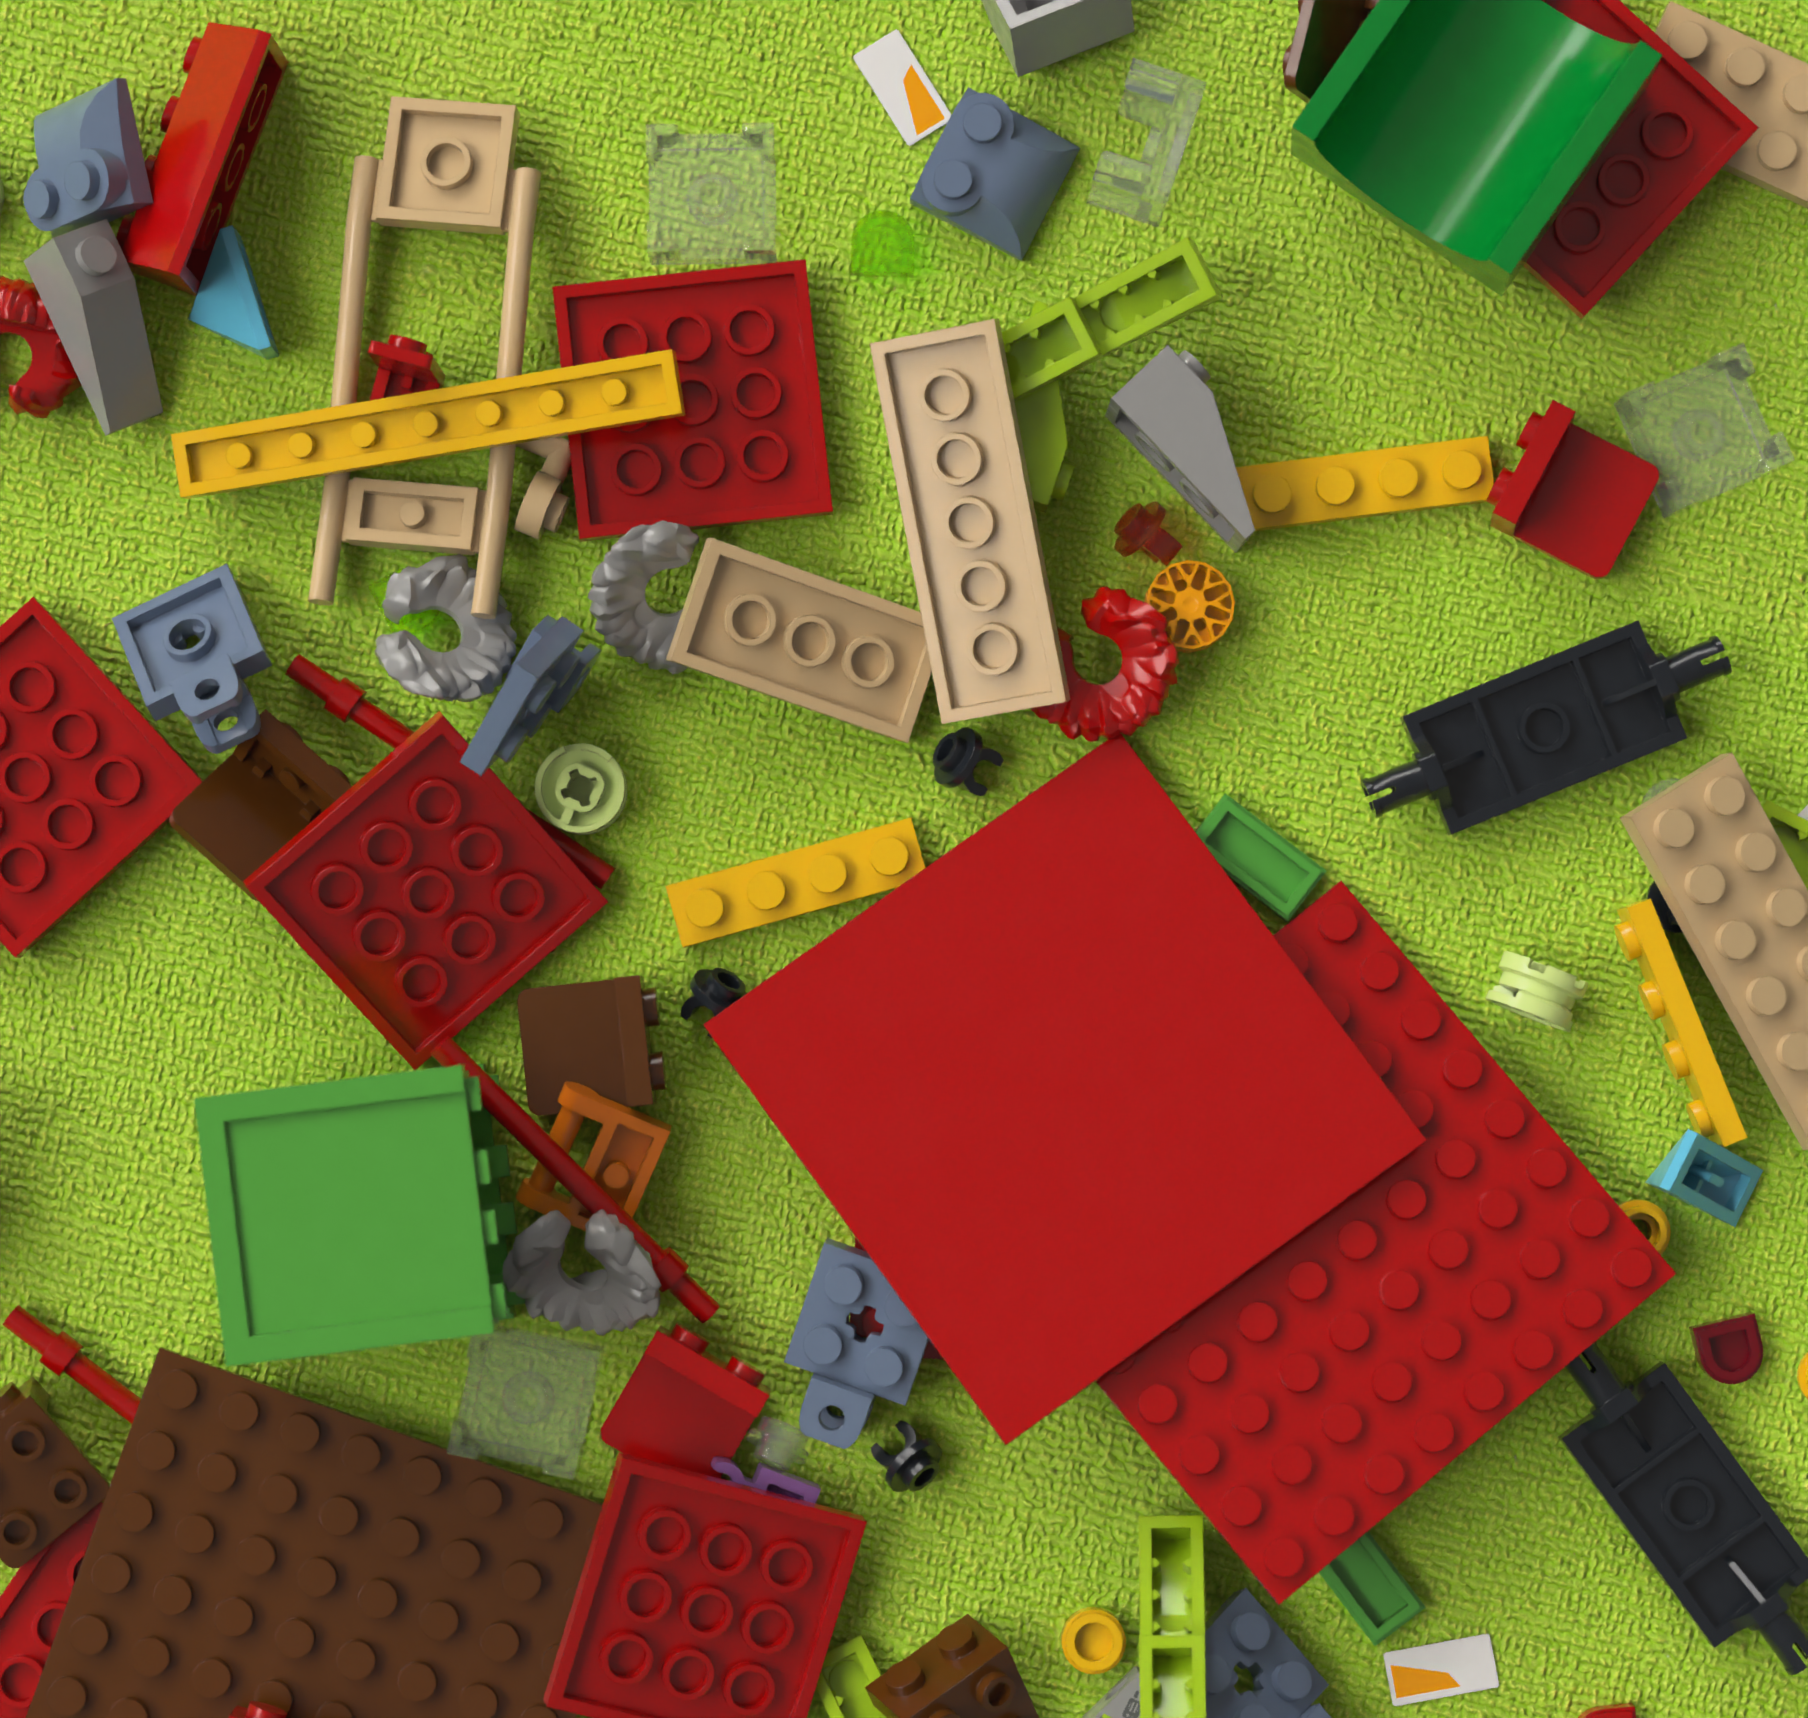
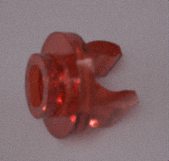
(1141, 530)

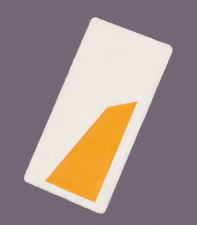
(902, 87)
(1441, 1669)

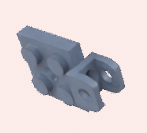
(204, 678)
(539, 680)
(845, 1365)
(1282, 1676)

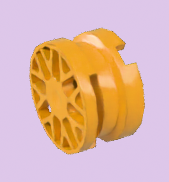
(1194, 603)

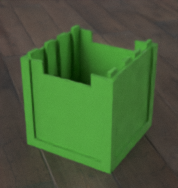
(355, 1214)

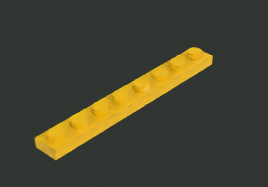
(428, 424)

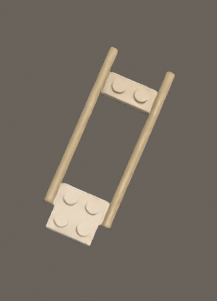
(445, 171)

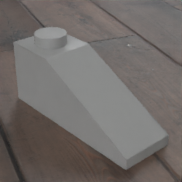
(99, 322)

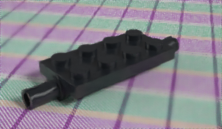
(1544, 727)
(1688, 1505)

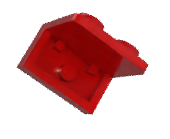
(1571, 493)
(685, 1404)

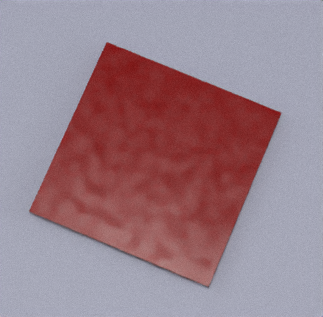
(1063, 1086)
(1402, 1314)

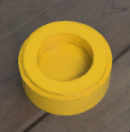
(1093, 1640)

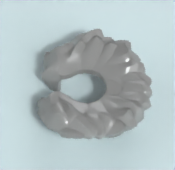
(621, 586)
(484, 643)
(592, 1300)

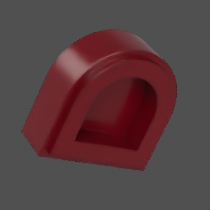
(1728, 1348)

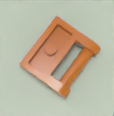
(618, 1161)

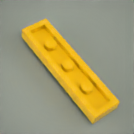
(1368, 483)
(795, 882)
(1668, 999)

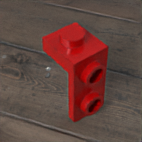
(403, 368)

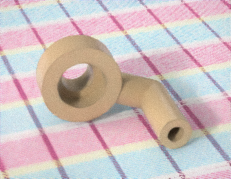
(543, 504)

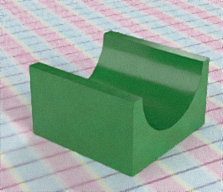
(1471, 122)

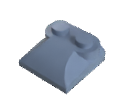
(87, 162)
(994, 173)

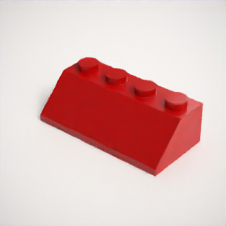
(203, 154)

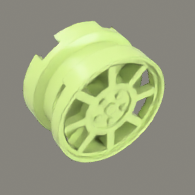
(581, 789)
(1537, 991)

